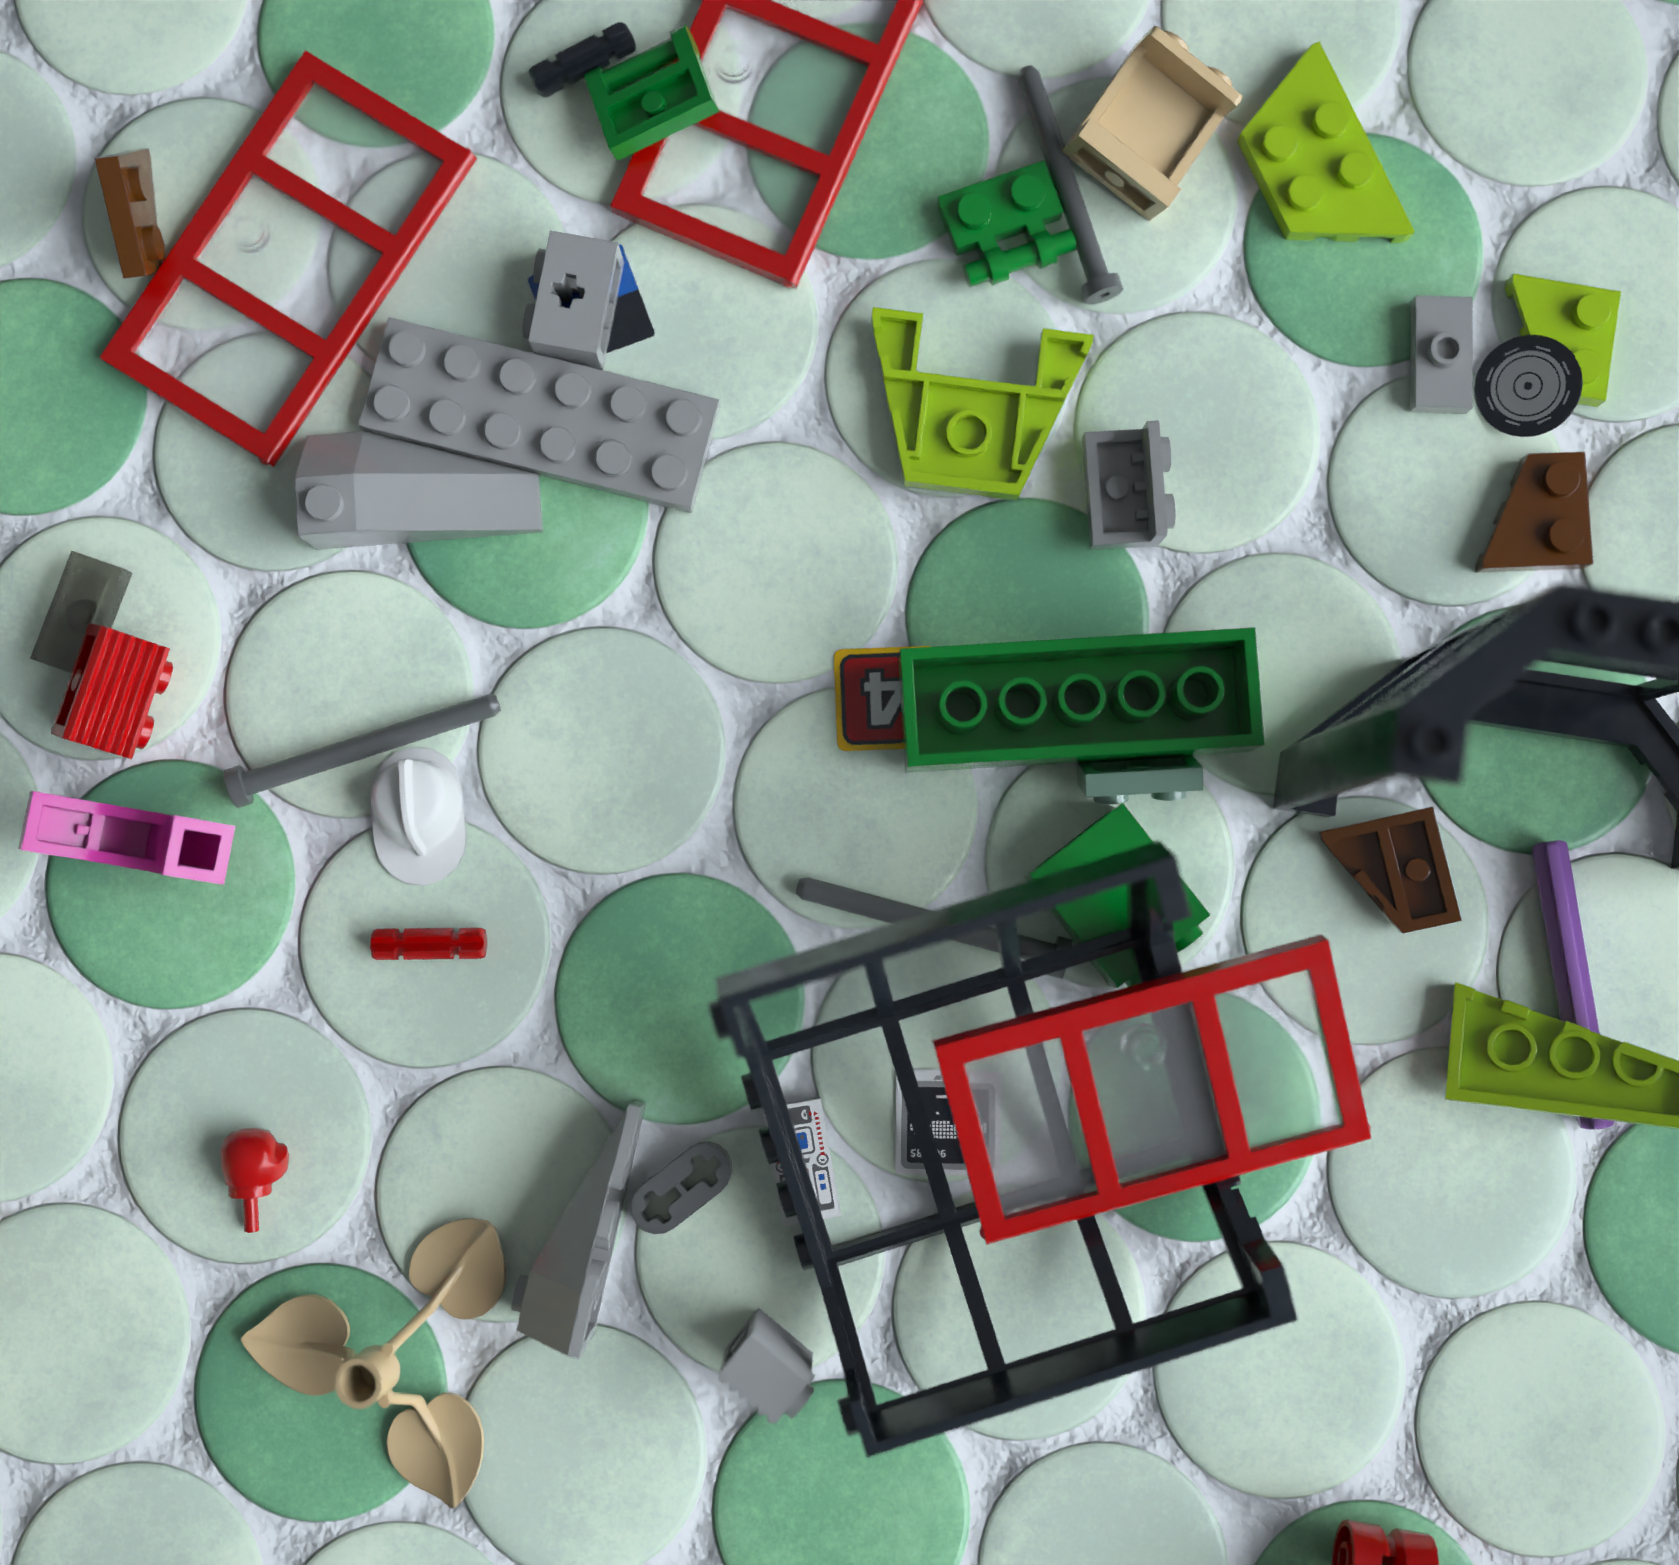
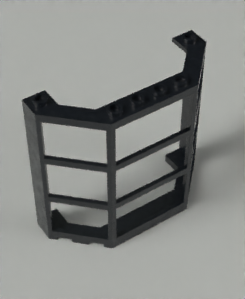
(1422, 709)
(1153, 896)

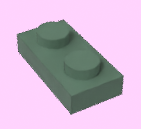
(1162, 777)

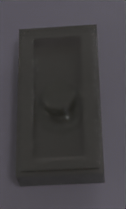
(85, 594)

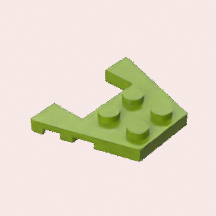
(969, 430)

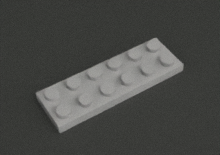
(539, 414)

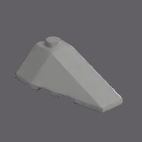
(568, 1279)

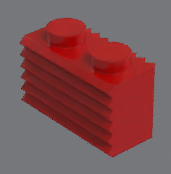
(112, 691)

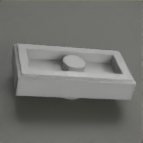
(1441, 354)

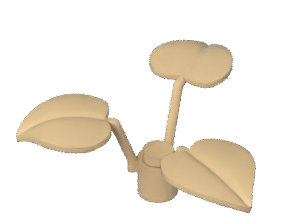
(305, 1341)

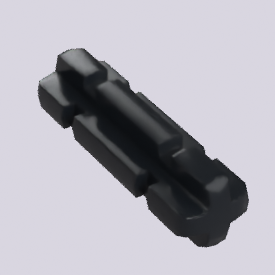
(581, 58)

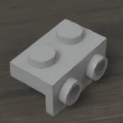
(1127, 487)

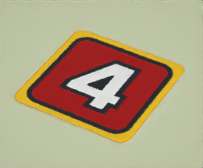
(868, 699)

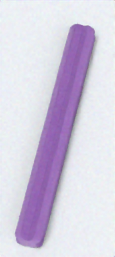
(1566, 943)

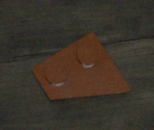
(131, 210)
(1543, 518)
(1399, 867)

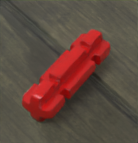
(428, 943)

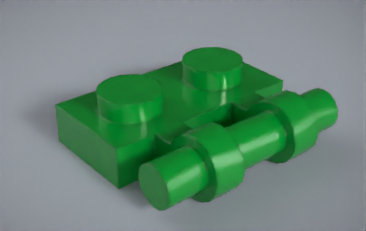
(1002, 209)

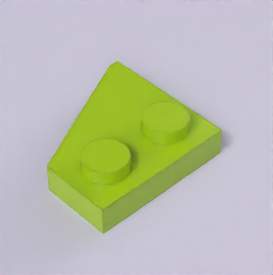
(1578, 318)

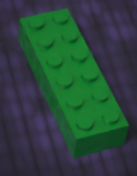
(1080, 700)

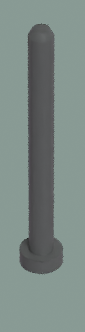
(1100, 283)

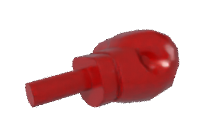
(250, 1165)

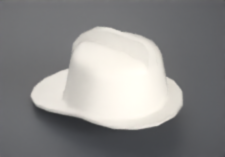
(418, 816)

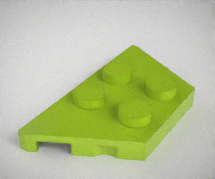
(1319, 161)

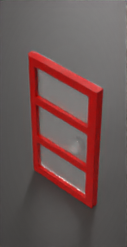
(792, 108)
(288, 258)
(1153, 1088)

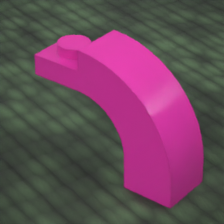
(127, 837)

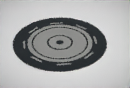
(1528, 385)

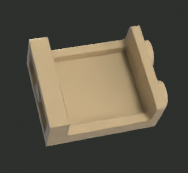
(1152, 122)

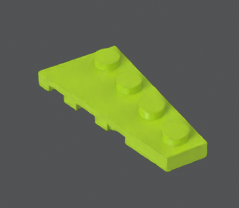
(1542, 1064)

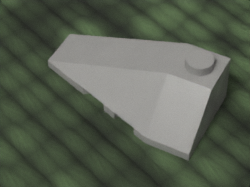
(392, 491)

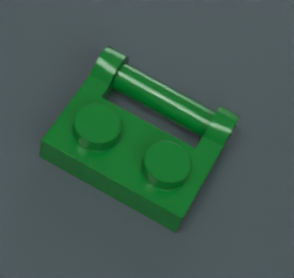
(657, 103)

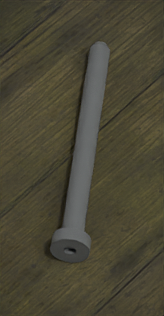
(243, 784)
(894, 911)

